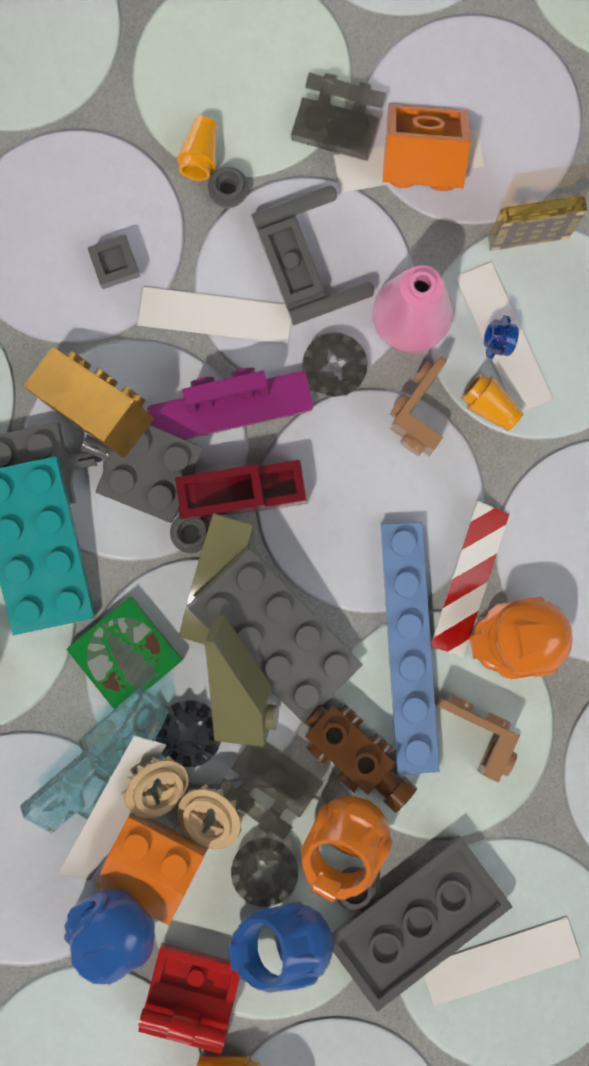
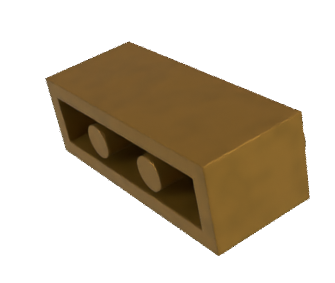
(90, 400)

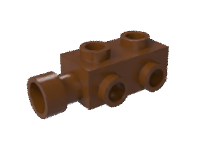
(351, 749)

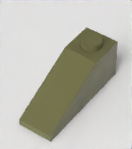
(237, 688)

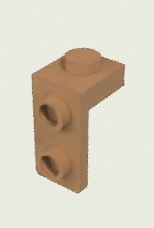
(415, 434)
(499, 756)

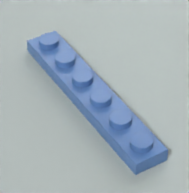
(409, 648)

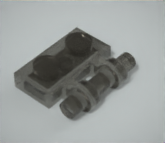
(336, 127)
(277, 776)

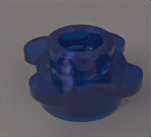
(500, 337)

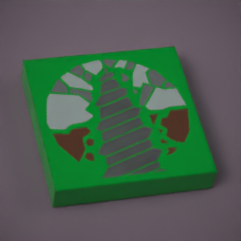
(124, 653)

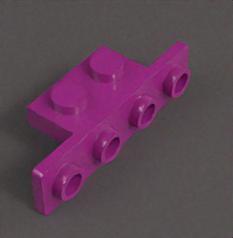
(232, 403)

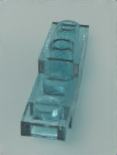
(85, 778)

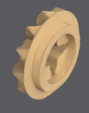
(167, 794)
(194, 815)

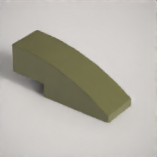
(222, 544)

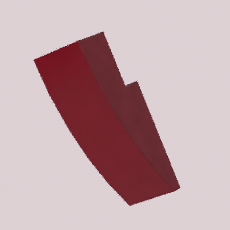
(241, 490)

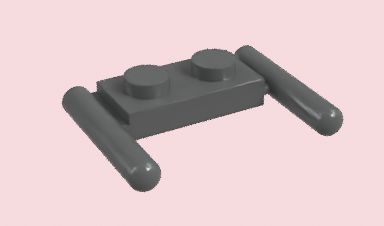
(292, 261)

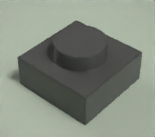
(113, 262)

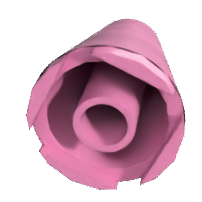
(413, 310)

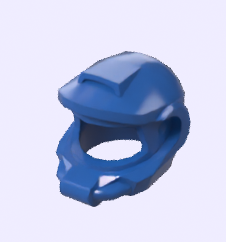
(109, 936)
(301, 941)

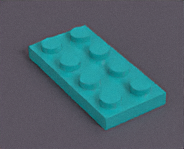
(40, 549)

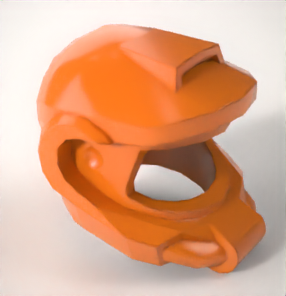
(523, 638)
(355, 829)

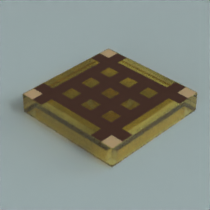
(537, 222)

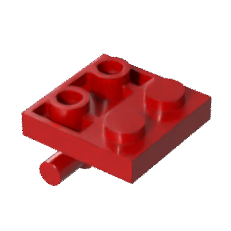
(190, 998)

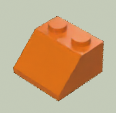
(426, 147)
(152, 866)

